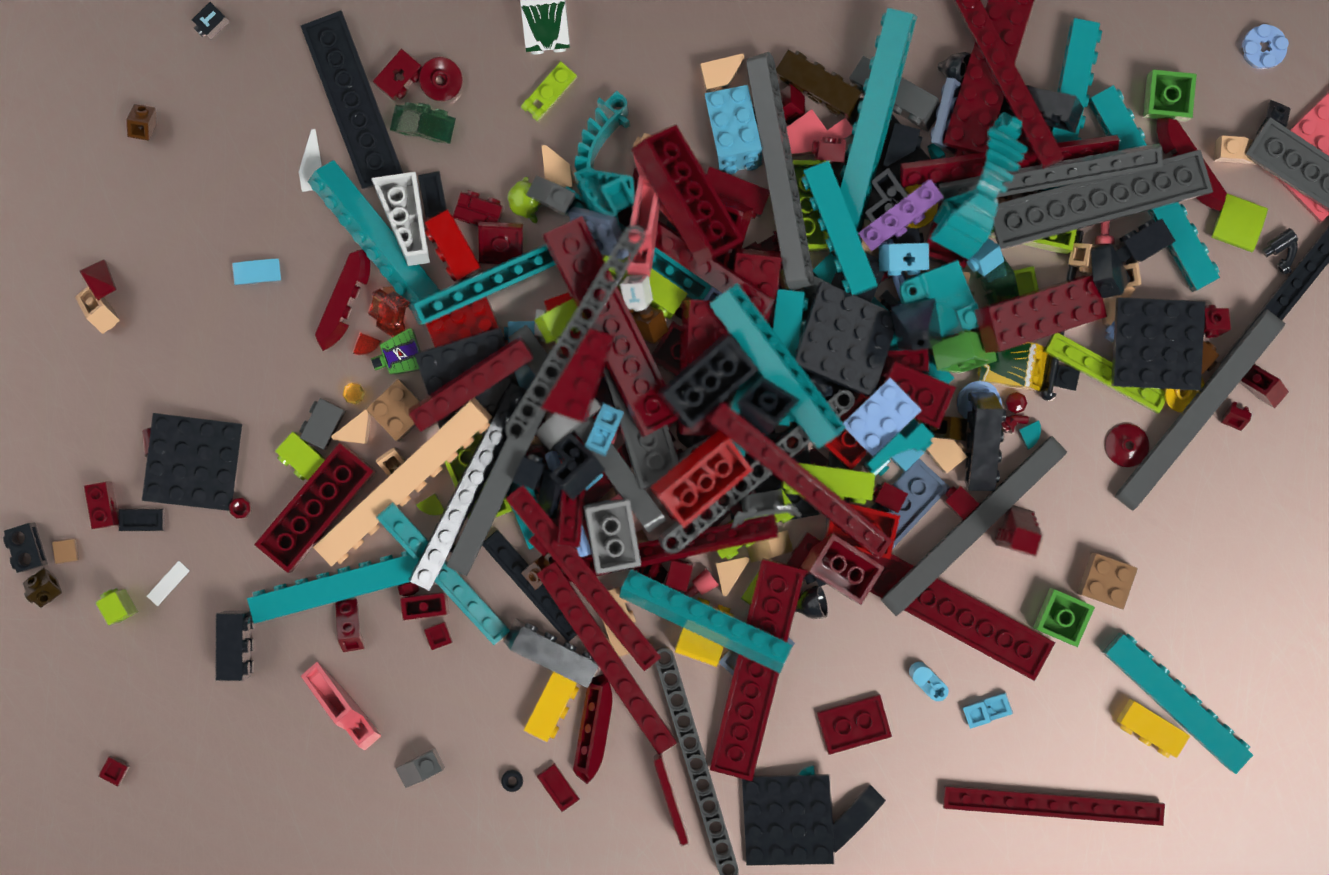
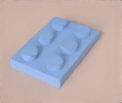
(881, 417)

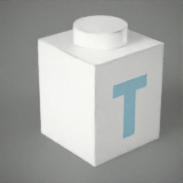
(637, 292)

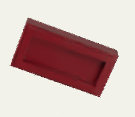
(558, 787)

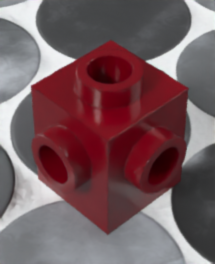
(1216, 321)

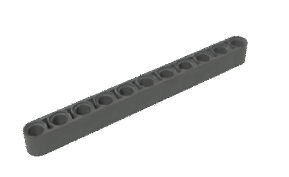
(780, 171)
(576, 321)
(1200, 410)
(613, 463)
(750, 481)
(496, 487)
(974, 526)
(690, 753)

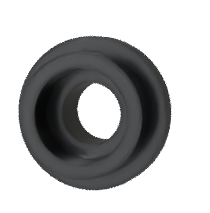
(512, 787)

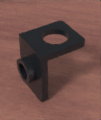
(1277, 112)

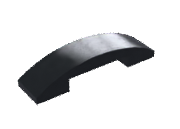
(856, 816)

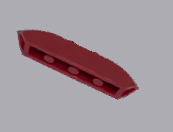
(1175, 140)
(347, 288)
(593, 729)

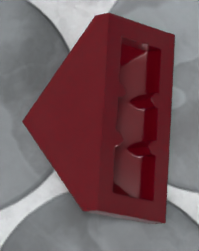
(99, 279)

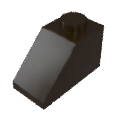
(950, 428)

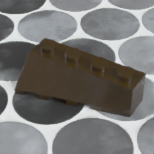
(820, 85)

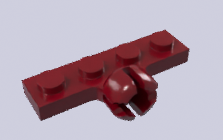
(914, 359)

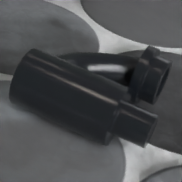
(1286, 239)

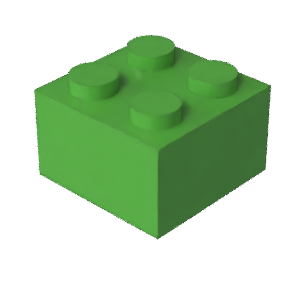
(1169, 95)
(962, 353)
(1063, 617)

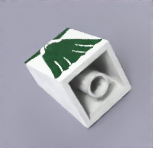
(545, 25)

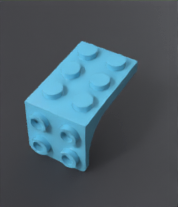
(734, 129)

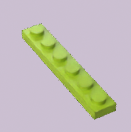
(1100, 370)

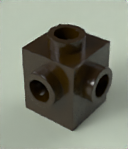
(42, 588)

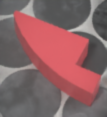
(810, 128)
(645, 215)
(340, 706)

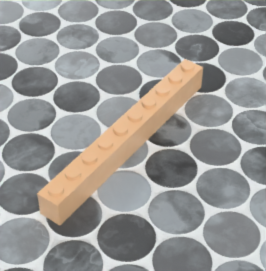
(403, 481)

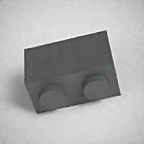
(322, 423)

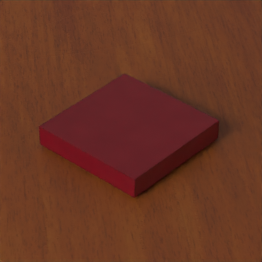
(499, 241)

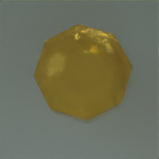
(353, 393)

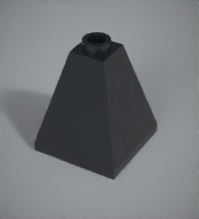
(916, 324)
(765, 405)

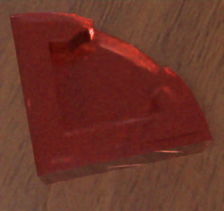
(366, 344)

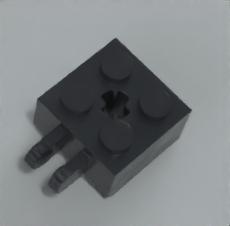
(1143, 244)

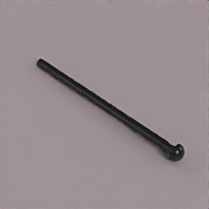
(1052, 363)

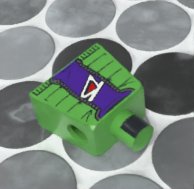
(398, 354)

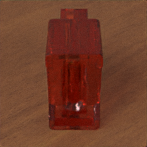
(389, 311)

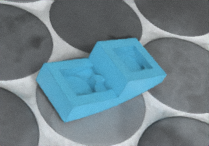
(256, 271)
(604, 430)
(988, 710)

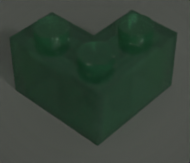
(423, 122)
(999, 283)

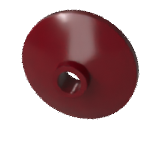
(450, 75)
(1116, 443)

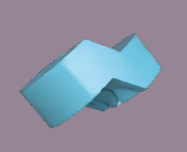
(935, 688)

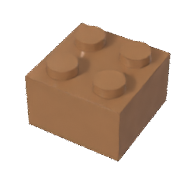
(392, 410)
(1107, 580)

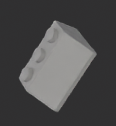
(612, 535)

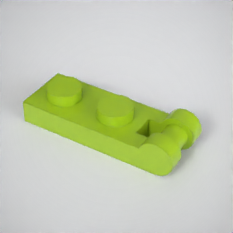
(549, 91)

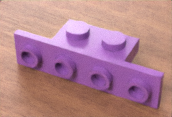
(901, 215)

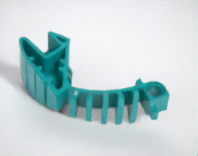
(602, 190)
(969, 217)

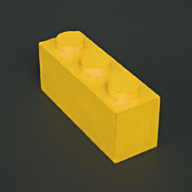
(551, 707)
(1152, 729)

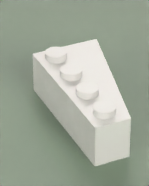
(403, 208)

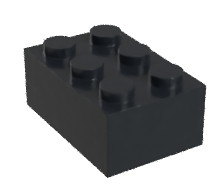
(234, 645)

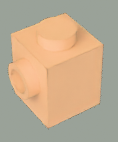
(1081, 257)

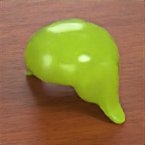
(520, 203)

